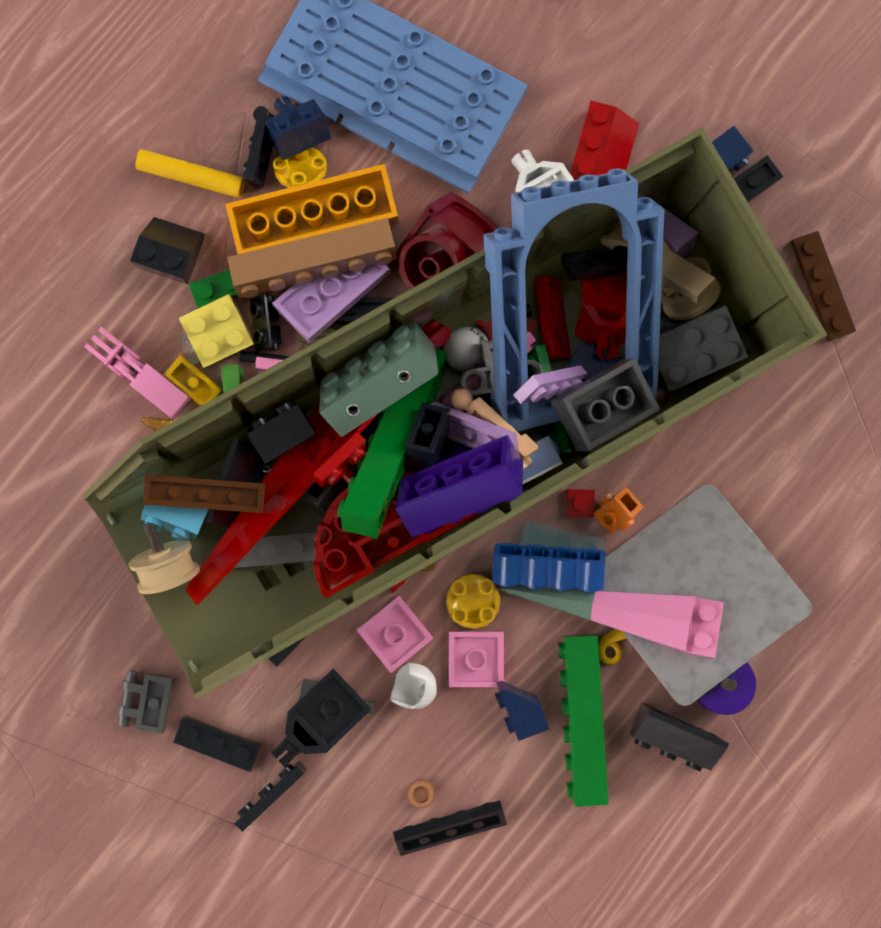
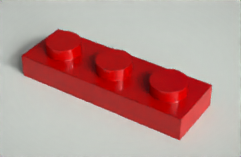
(552, 317)

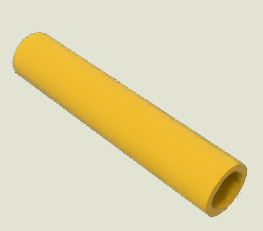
(190, 173)

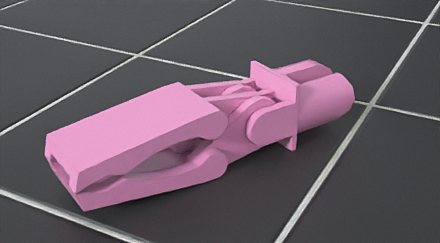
(147, 381)

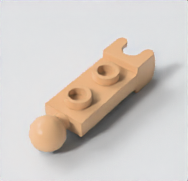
(463, 400)

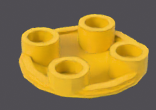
(300, 168)
(473, 601)

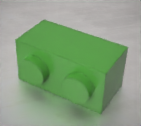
(231, 376)

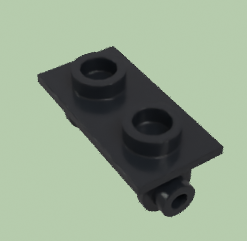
(264, 334)

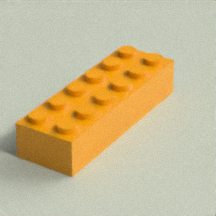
(312, 209)

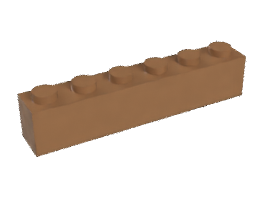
(312, 258)

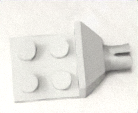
(538, 174)

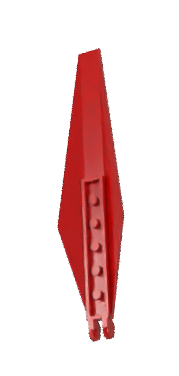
(283, 487)

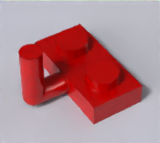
(337, 464)

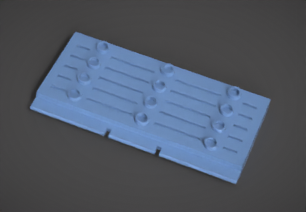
(395, 86)

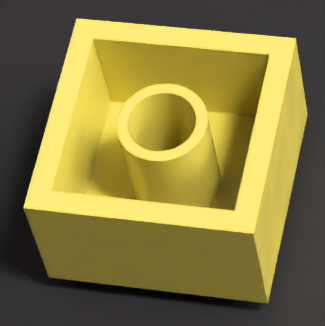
(216, 330)

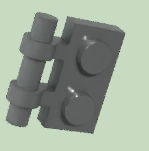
(153, 701)

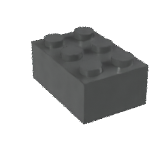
(699, 347)
(605, 405)

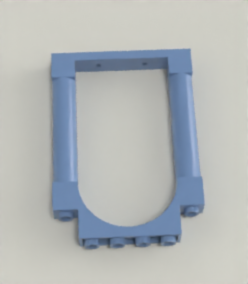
(506, 261)

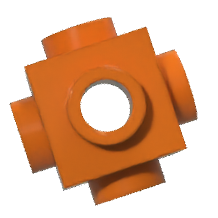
(618, 510)

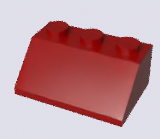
(604, 141)

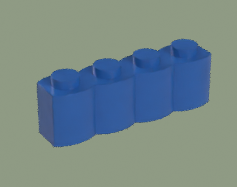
(551, 567)

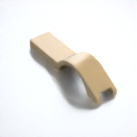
(675, 270)

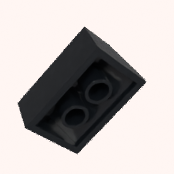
(241, 465)
(677, 738)

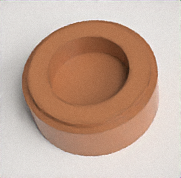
(421, 793)

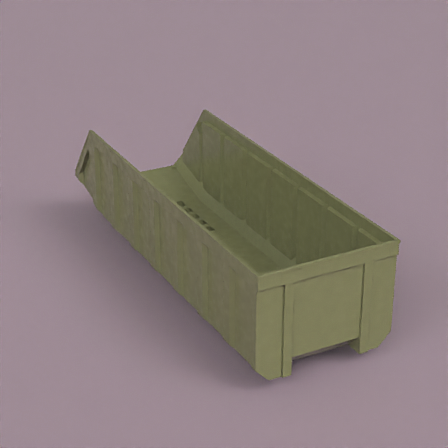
(269, 610)

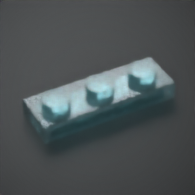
(549, 536)

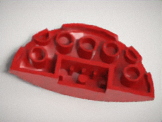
(348, 557)

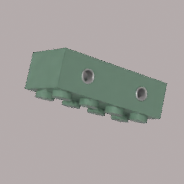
(376, 379)

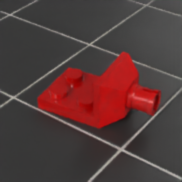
(603, 313)

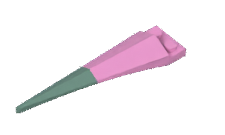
(669, 620)

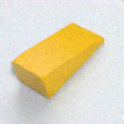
(191, 381)

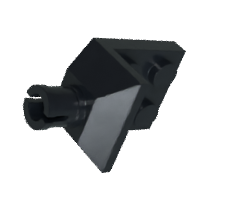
(321, 718)

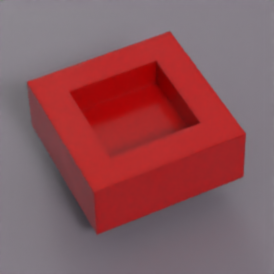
(580, 503)

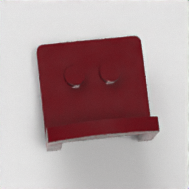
(440, 239)

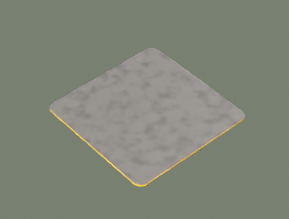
(713, 555)

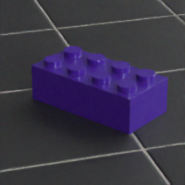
(460, 486)

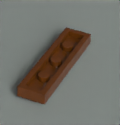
(823, 286)
(203, 494)

